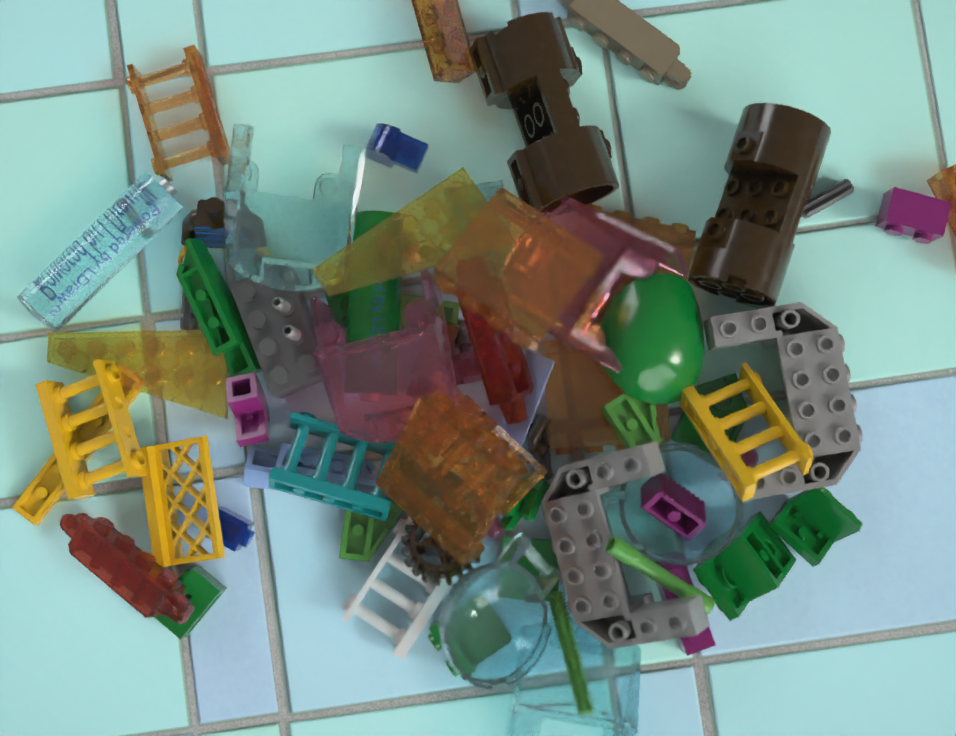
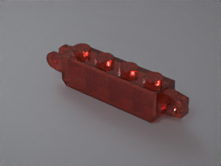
(500, 366)
(126, 567)

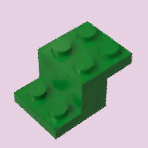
(746, 568)

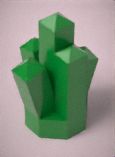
(527, 506)

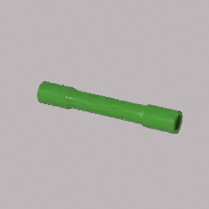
(632, 557)

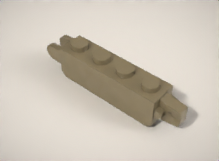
(630, 39)

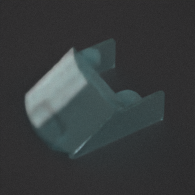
(283, 236)
(548, 694)

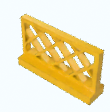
(163, 504)

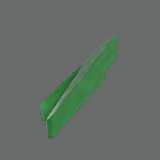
(216, 309)

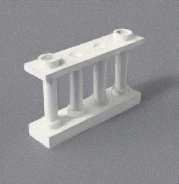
(418, 611)

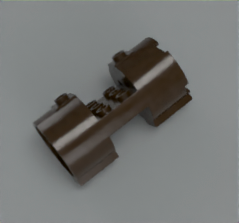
(532, 73)
(768, 183)

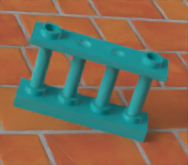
(316, 486)

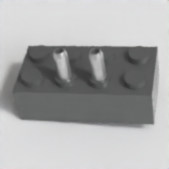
(280, 335)

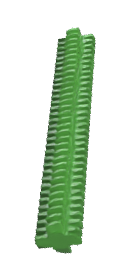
(570, 653)

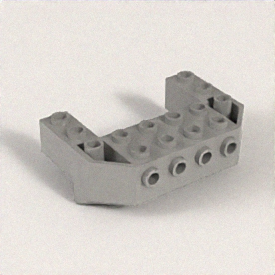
(813, 384)
(591, 575)

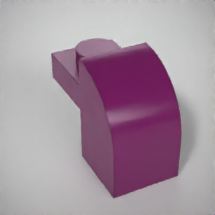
(249, 408)

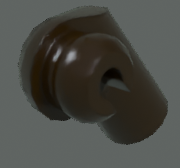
(535, 434)

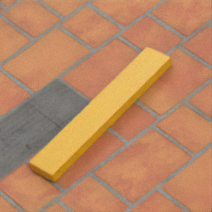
(48, 483)

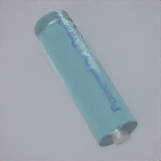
(101, 251)

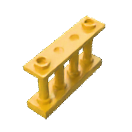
(65, 439)
(728, 453)

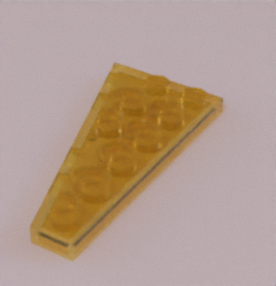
(407, 240)
(157, 363)

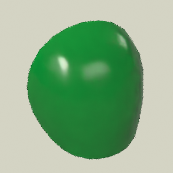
(656, 338)

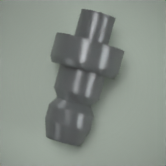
(462, 340)

